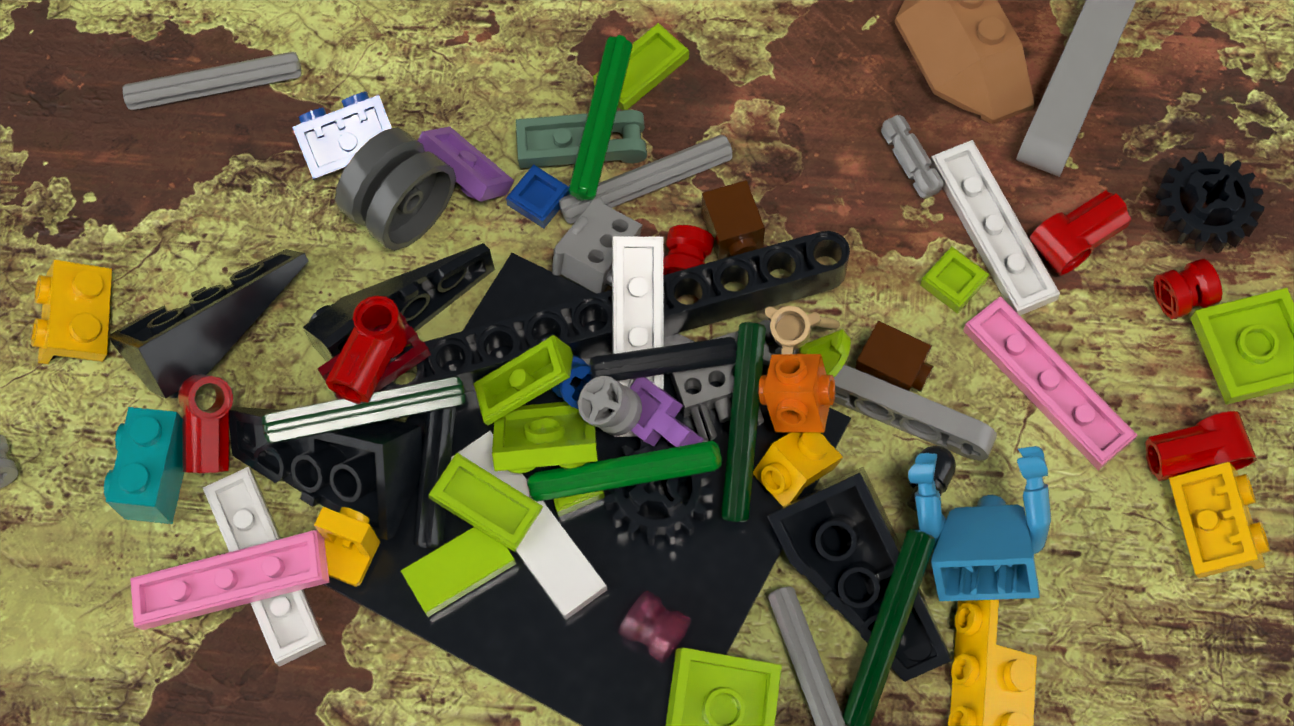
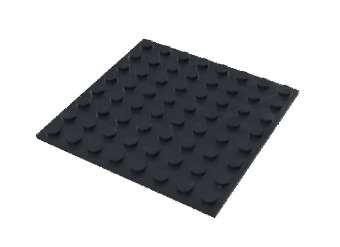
(511, 623)

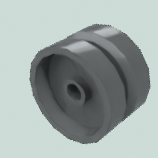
(395, 188)

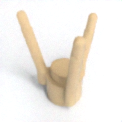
(792, 326)

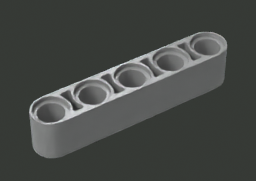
(1074, 84)

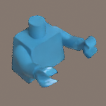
(988, 547)

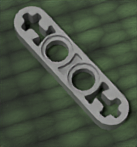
(913, 414)

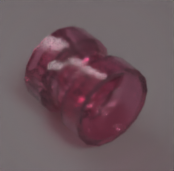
(654, 626)

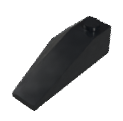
(417, 294)
(191, 340)
(356, 468)

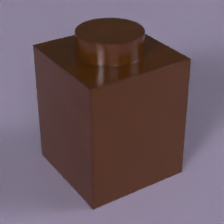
(733, 220)
(896, 358)

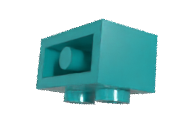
(147, 466)

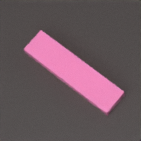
(1049, 383)
(229, 580)

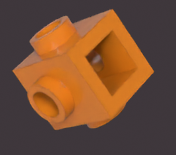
(797, 392)

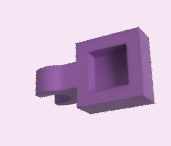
(659, 416)

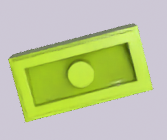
(523, 378)

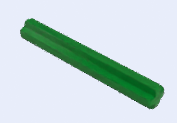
(600, 118)
(625, 471)

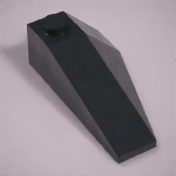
(849, 554)

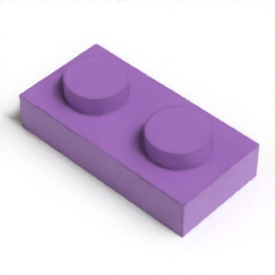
(473, 170)

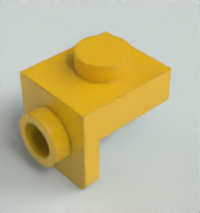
(795, 464)
(348, 543)

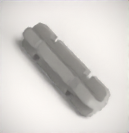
(912, 156)

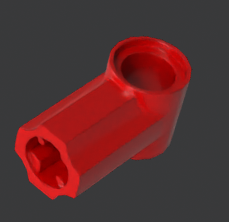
(1072, 237)
(367, 351)
(207, 430)
(1207, 444)

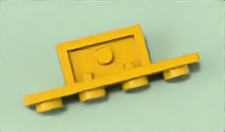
(988, 680)

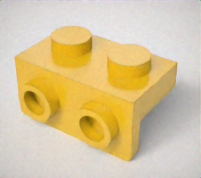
(73, 312)

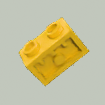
(1218, 520)

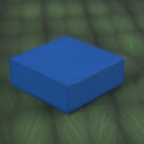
(537, 196)

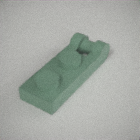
(558, 138)

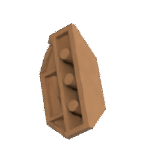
(968, 55)

